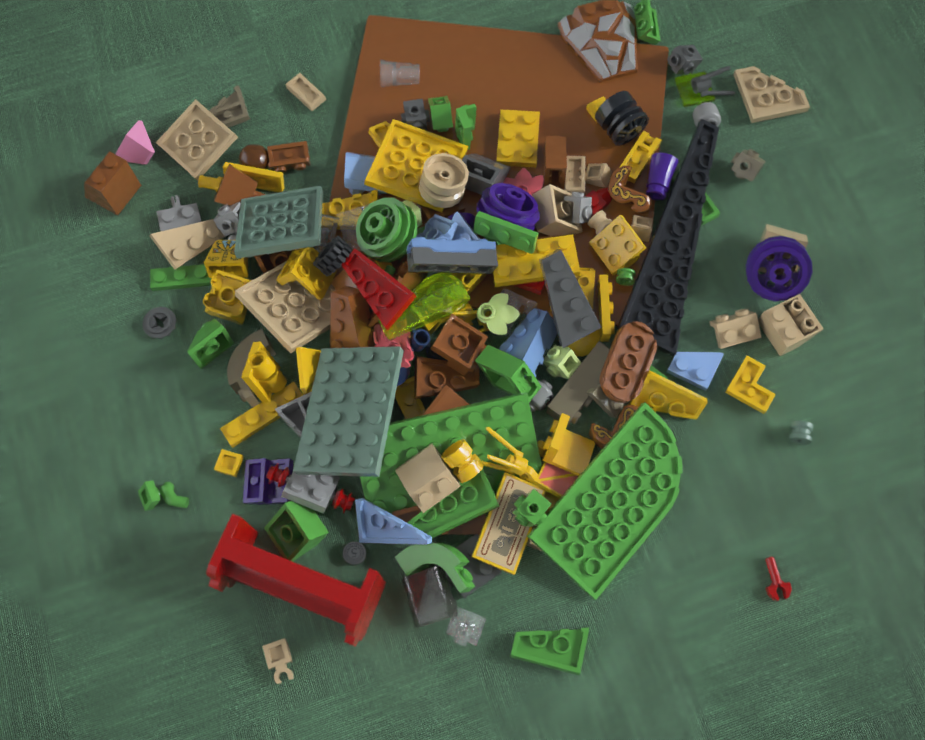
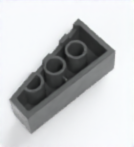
(568, 303)

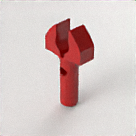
(776, 581)

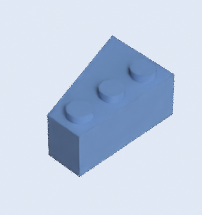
(531, 338)

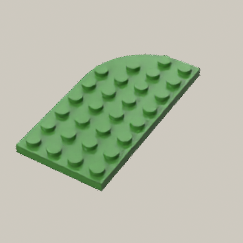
(613, 503)

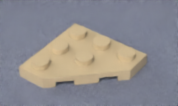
(768, 96)

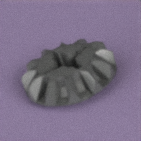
(161, 313)

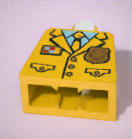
(223, 258)

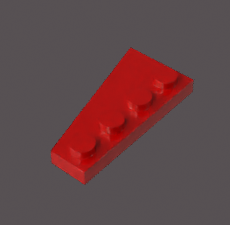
(382, 291)

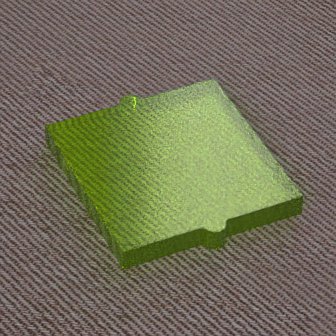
(686, 92)

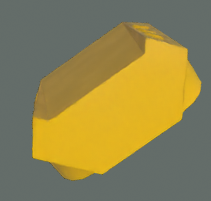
(222, 300)

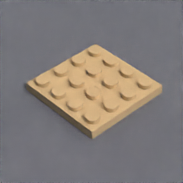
(287, 310)

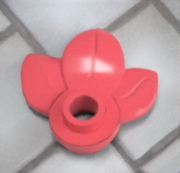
(526, 182)

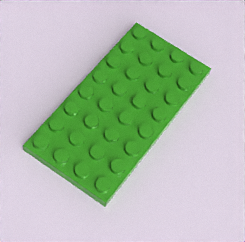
(405, 438)

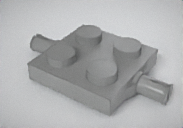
(178, 215)

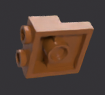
(459, 344)

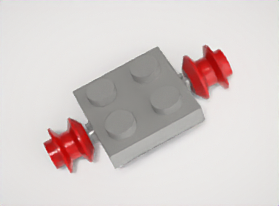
(310, 490)

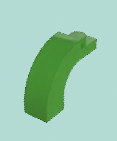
(420, 556)

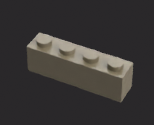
(573, 394)

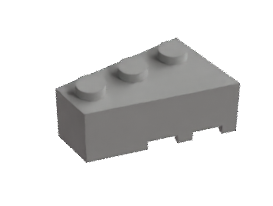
(295, 412)

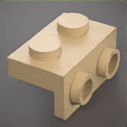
(736, 328)

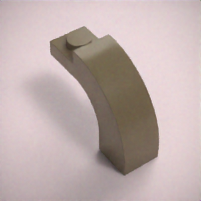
(237, 364)

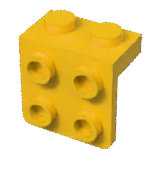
(567, 448)

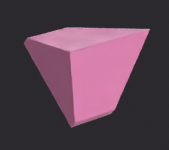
(136, 145)

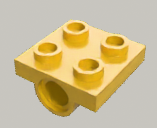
(618, 245)
(263, 373)

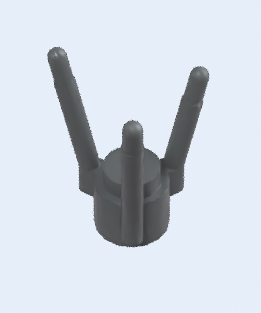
(703, 83)

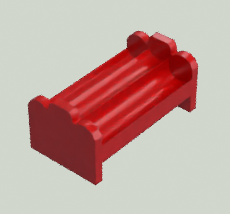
(242, 562)

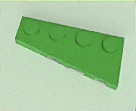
(462, 505)

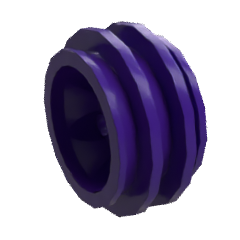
(510, 204)
(782, 289)

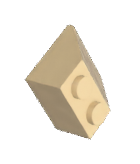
(555, 212)
(427, 478)

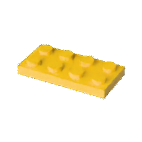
(522, 267)

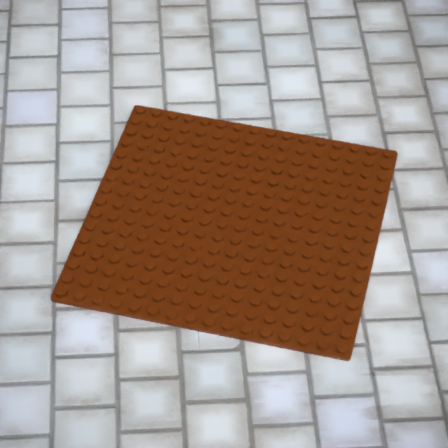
(499, 73)

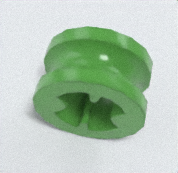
(625, 276)

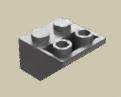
(483, 172)

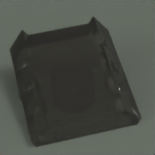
(430, 596)

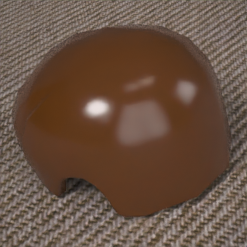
(254, 156)

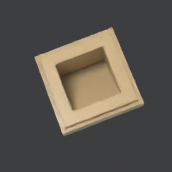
(598, 174)
(642, 227)

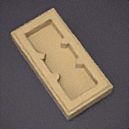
(305, 92)
(575, 174)

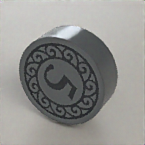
(354, 553)

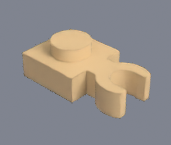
(277, 656)

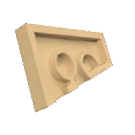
(186, 242)

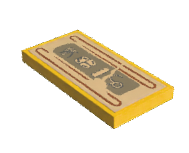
(502, 537)

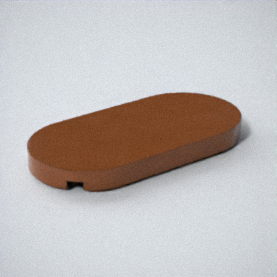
(628, 362)

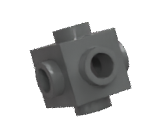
(684, 59)
(415, 114)

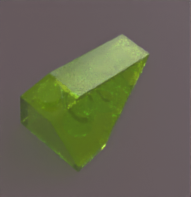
(436, 298)

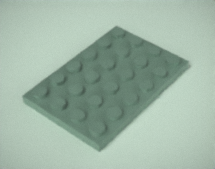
(349, 412)

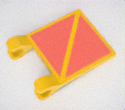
(549, 477)

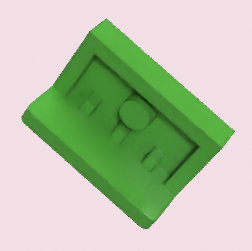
(646, 22)

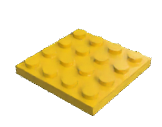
(402, 158)

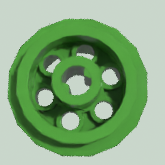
(386, 229)

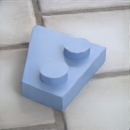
(695, 367)

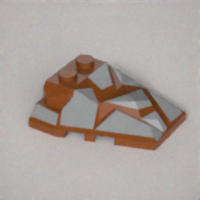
(603, 37)

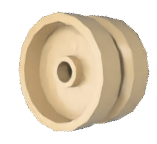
(443, 180)

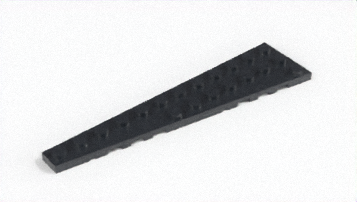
(667, 266)

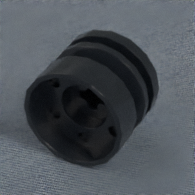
(621, 118)

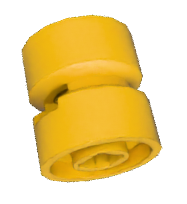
(460, 458)

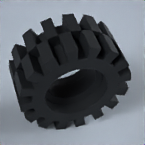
(332, 256)

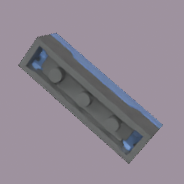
(451, 255)

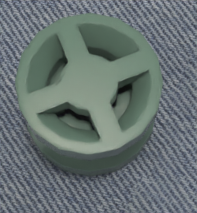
(801, 432)

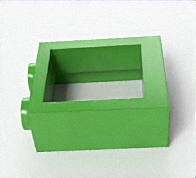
(507, 372)

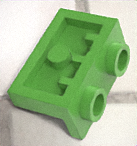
(465, 123)

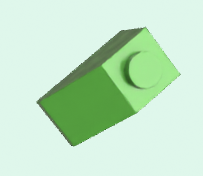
(440, 113)

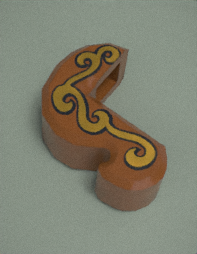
(625, 195)
(602, 436)

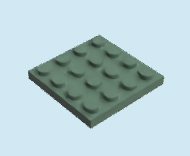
(279, 222)

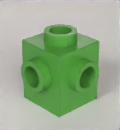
(538, 507)

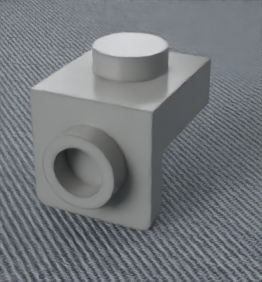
(581, 208)

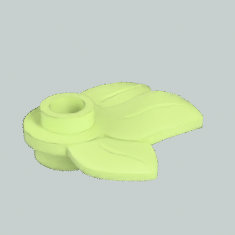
(501, 314)

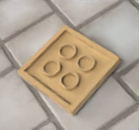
(197, 139)

